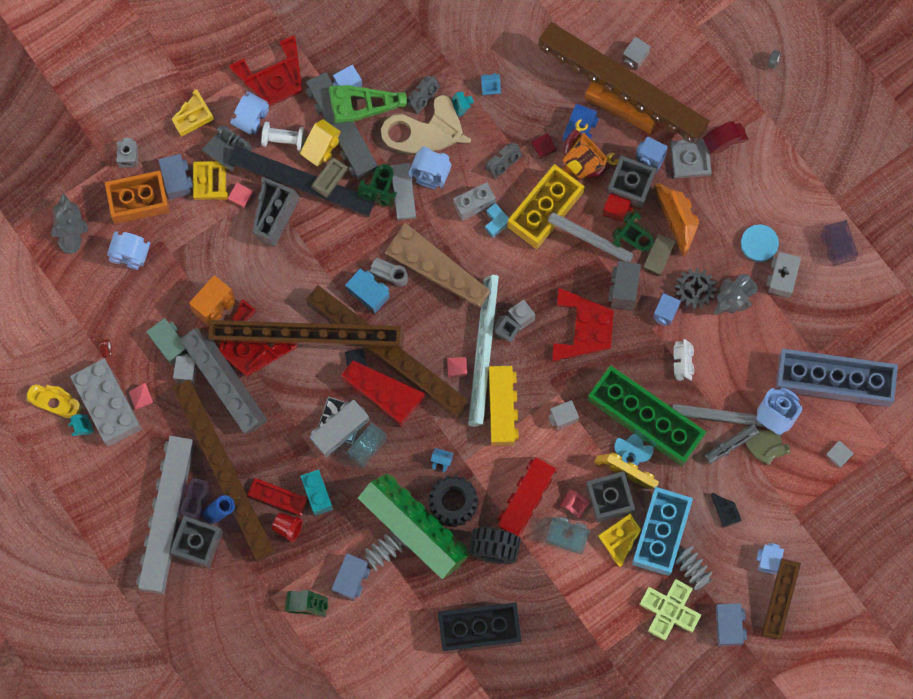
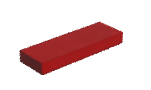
(277, 497)

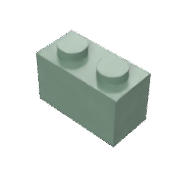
(167, 340)

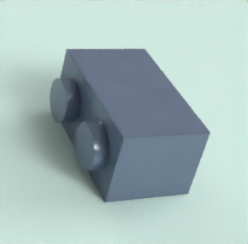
(175, 176)
(351, 577)
(729, 625)

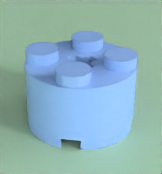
(249, 112)
(430, 168)
(128, 250)
(779, 410)

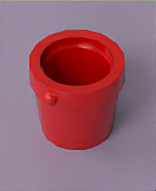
(287, 526)

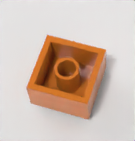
(212, 300)

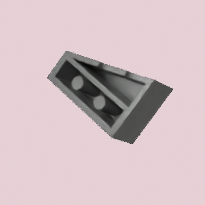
(273, 211)

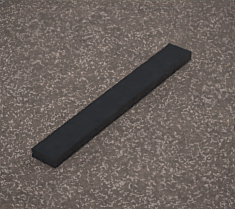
(297, 180)

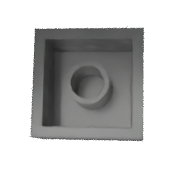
(632, 181)
(625, 281)
(610, 497)
(196, 542)

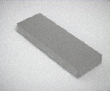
(403, 186)

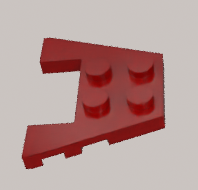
(277, 81)
(592, 327)
(251, 356)

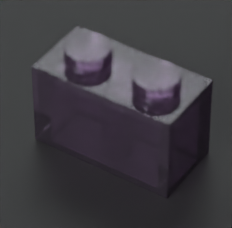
(839, 243)

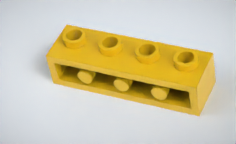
(502, 406)

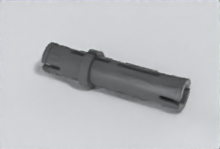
(730, 444)

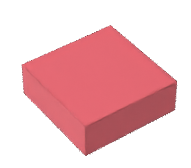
(240, 195)

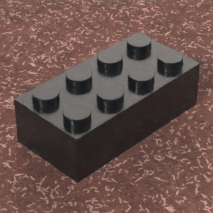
(479, 628)

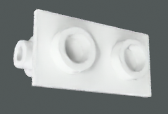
(685, 367)

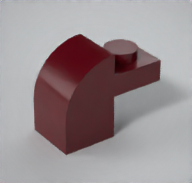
(725, 136)

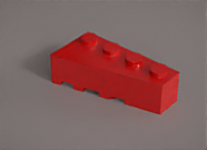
(386, 394)
(527, 496)

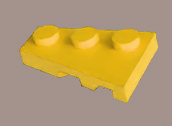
(617, 465)

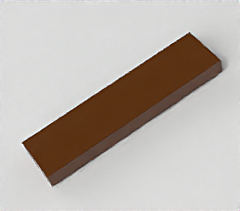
(781, 598)

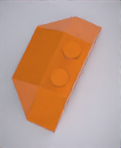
(678, 215)

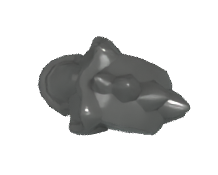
(68, 225)
(735, 295)

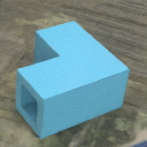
(498, 222)

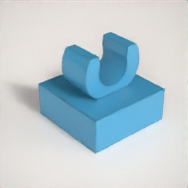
(491, 84)
(442, 457)

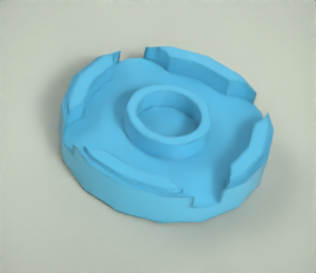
(759, 243)

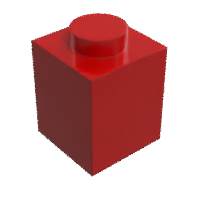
(617, 207)

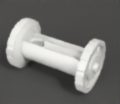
(283, 136)

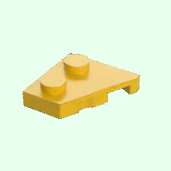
(192, 115)
(620, 538)

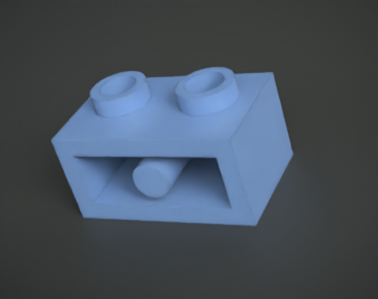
(651, 153)

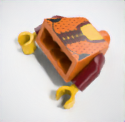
(583, 156)

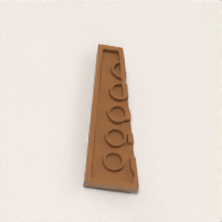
(426, 260)

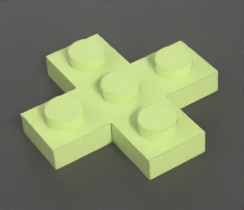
(670, 609)

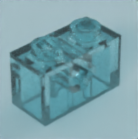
(367, 445)
(574, 543)

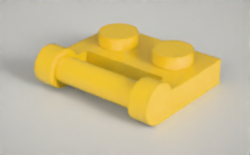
(204, 181)

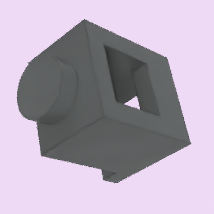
(506, 328)

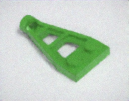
(342, 104)

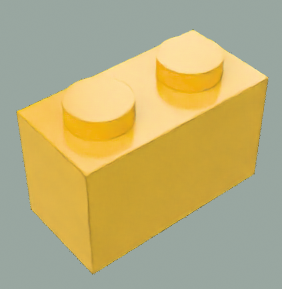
(320, 143)

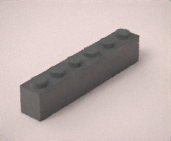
(351, 142)
(224, 380)

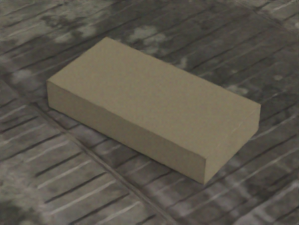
(329, 177)
(659, 255)

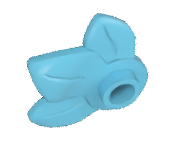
(633, 448)

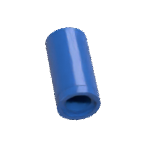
(218, 509)

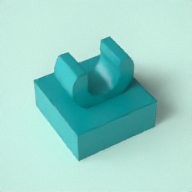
(461, 103)
(81, 425)

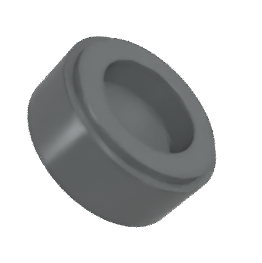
(774, 59)

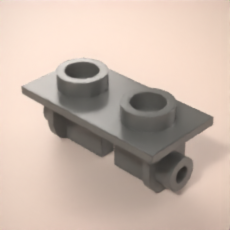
(427, 88)
(510, 155)

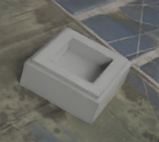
(839, 454)

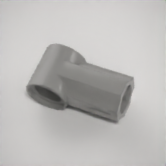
(388, 271)

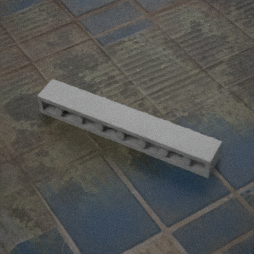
(166, 515)

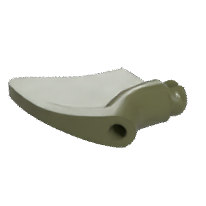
(767, 446)

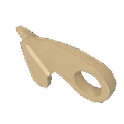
(438, 134)

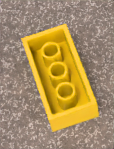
(553, 194)

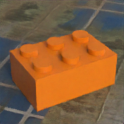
(137, 197)

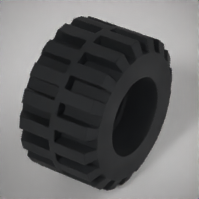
(453, 484)
(494, 545)

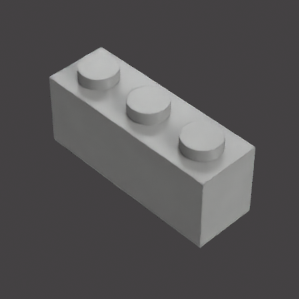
(339, 428)

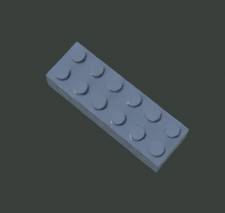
(837, 377)

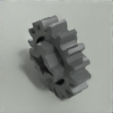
(703, 289)

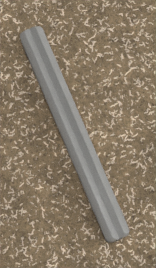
(590, 237)
(717, 415)

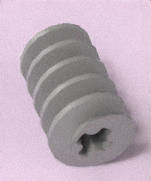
(384, 550)
(694, 568)

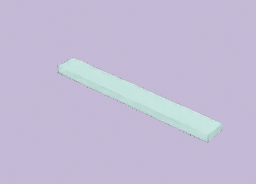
(483, 352)

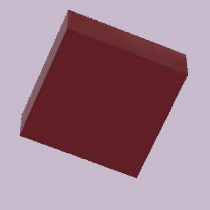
(543, 145)

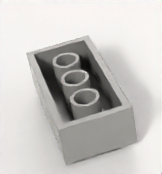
(106, 402)

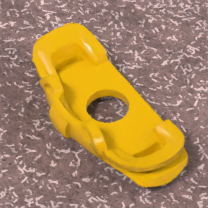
(42, 395)

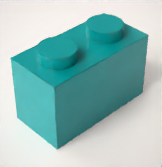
(316, 492)

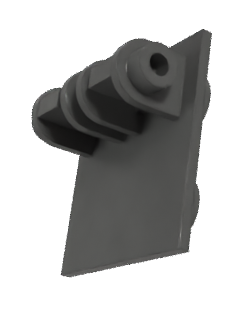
(222, 145)

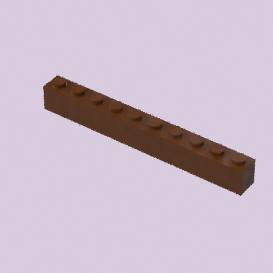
(623, 83)
(306, 333)
(393, 358)
(223, 470)

